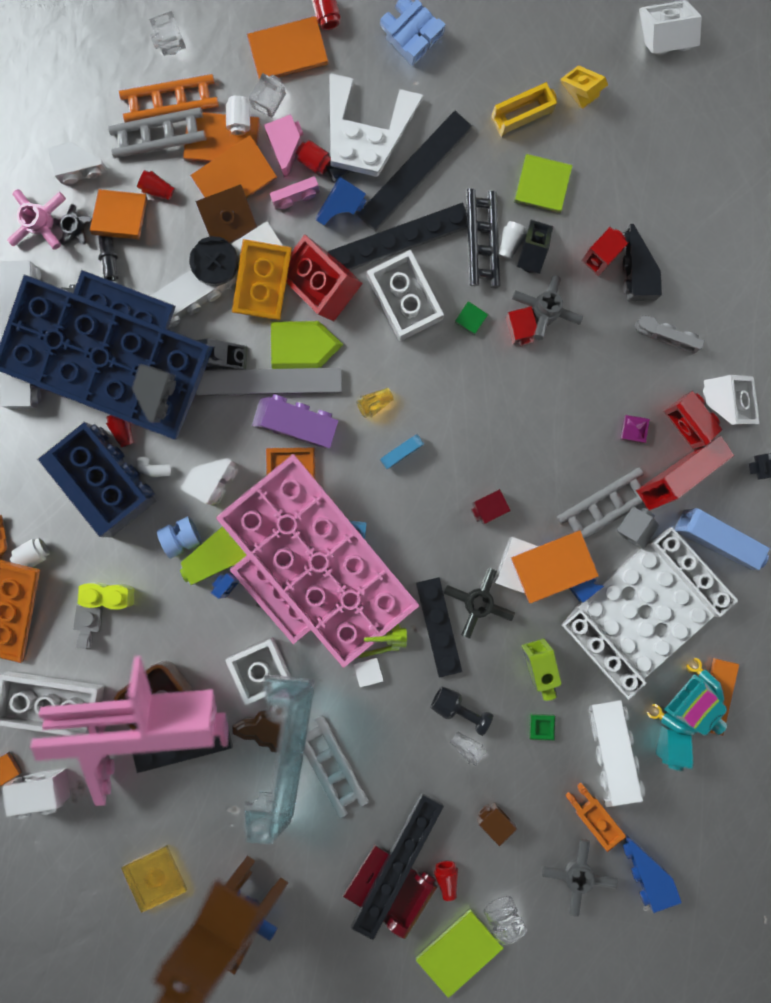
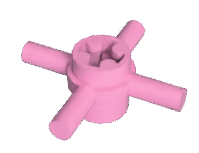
(36, 219)

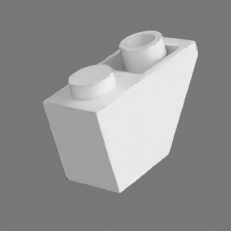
(74, 163)

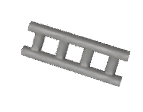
(144, 126)
(591, 503)
(346, 771)

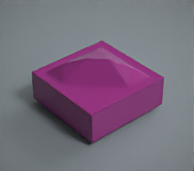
(635, 429)

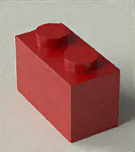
(605, 250)

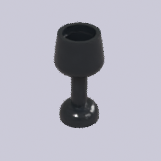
(448, 704)

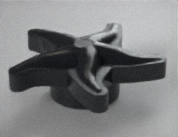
(72, 225)

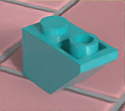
(675, 749)

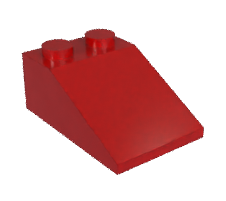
(320, 279)

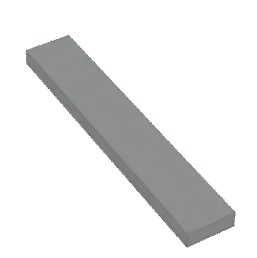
(270, 381)

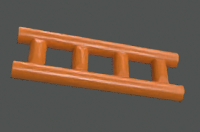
(156, 89)

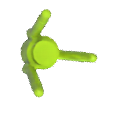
(396, 638)

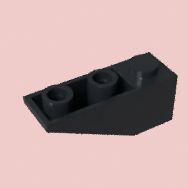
(642, 271)

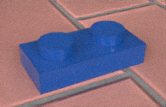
(224, 585)

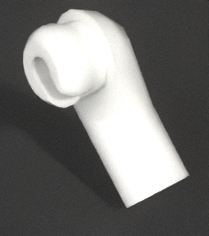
(152, 470)

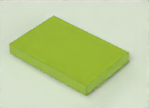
(459, 953)

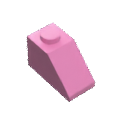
(285, 139)

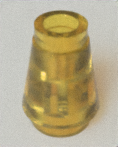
(374, 402)

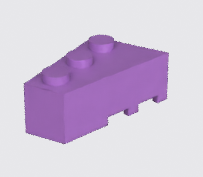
(295, 421)

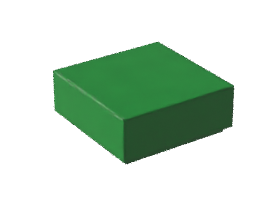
(471, 318)
(542, 727)

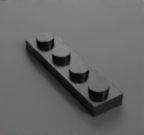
(439, 627)
(151, 760)

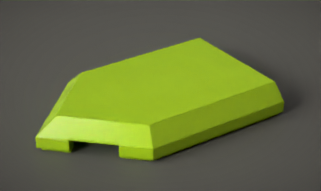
(301, 344)

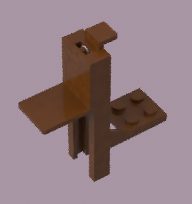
(215, 940)

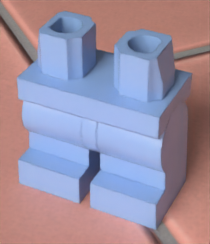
(413, 30)

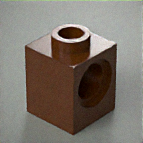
(496, 823)

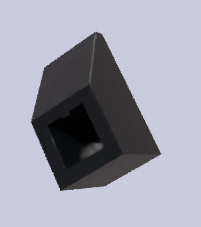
(226, 355)

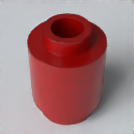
(327, 13)
(313, 157)

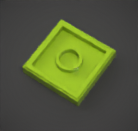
(543, 183)

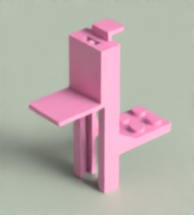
(163, 723)

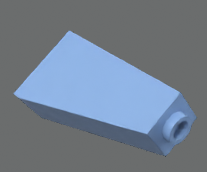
(722, 539)

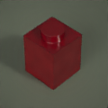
(490, 507)

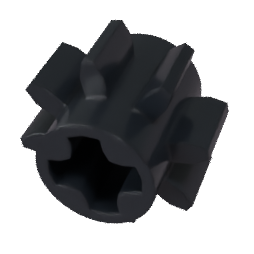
(761, 466)

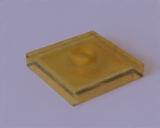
(154, 878)

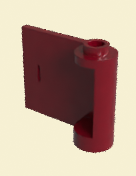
(408, 903)

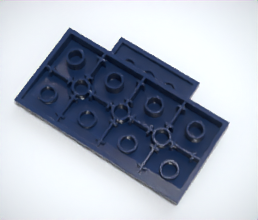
(92, 347)

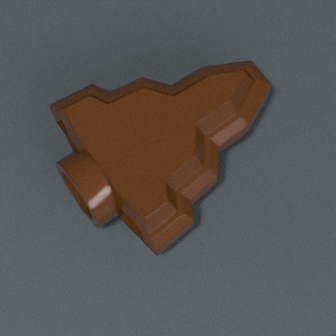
(259, 729)

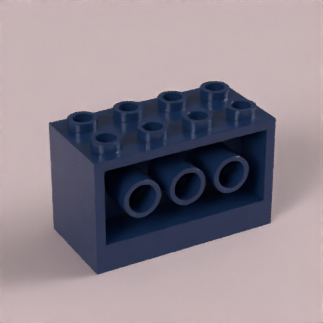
(83, 483)

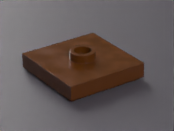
(227, 214)

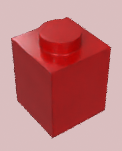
(522, 326)

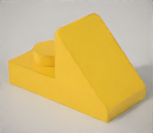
(584, 85)

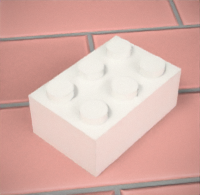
(404, 295)

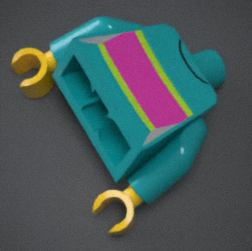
(696, 706)

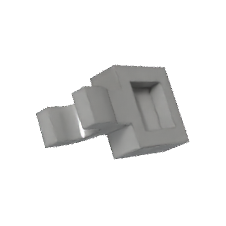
(87, 621)

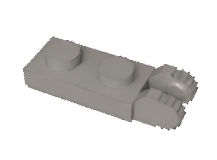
(668, 334)

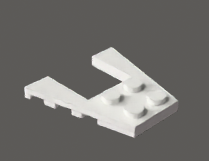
(359, 145)

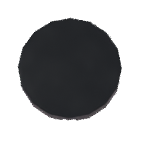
(213, 261)

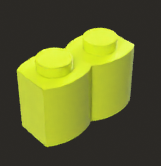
(100, 594)

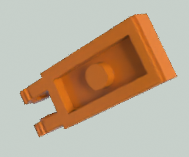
(597, 819)

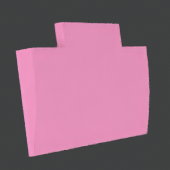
(312, 564)

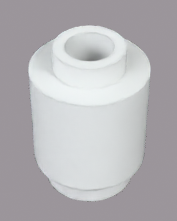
(238, 115)
(30, 553)

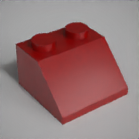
(694, 420)

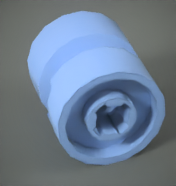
(180, 536)

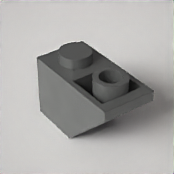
(152, 391)

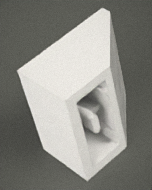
(209, 480)

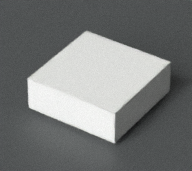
(368, 672)

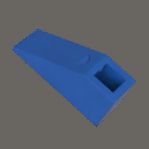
(657, 885)

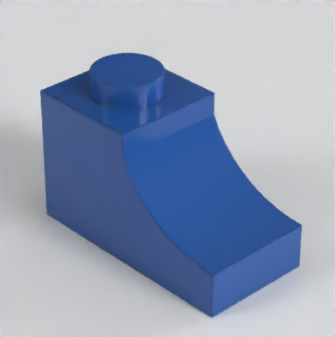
(342, 198)

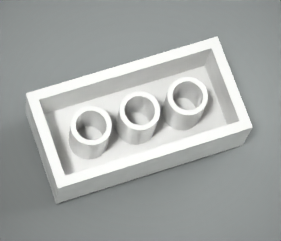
(25, 694)

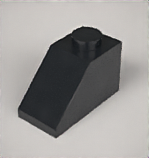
(535, 247)

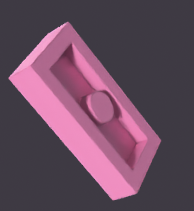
(288, 195)

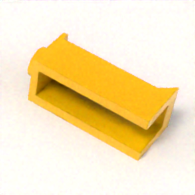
(542, 93)

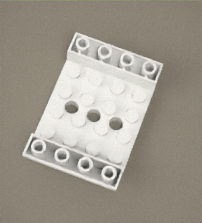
(679, 594)

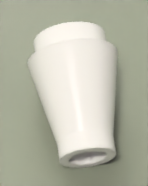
(512, 238)

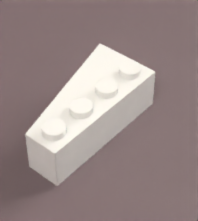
(615, 754)

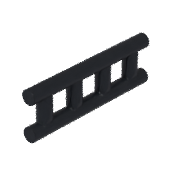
(473, 247)

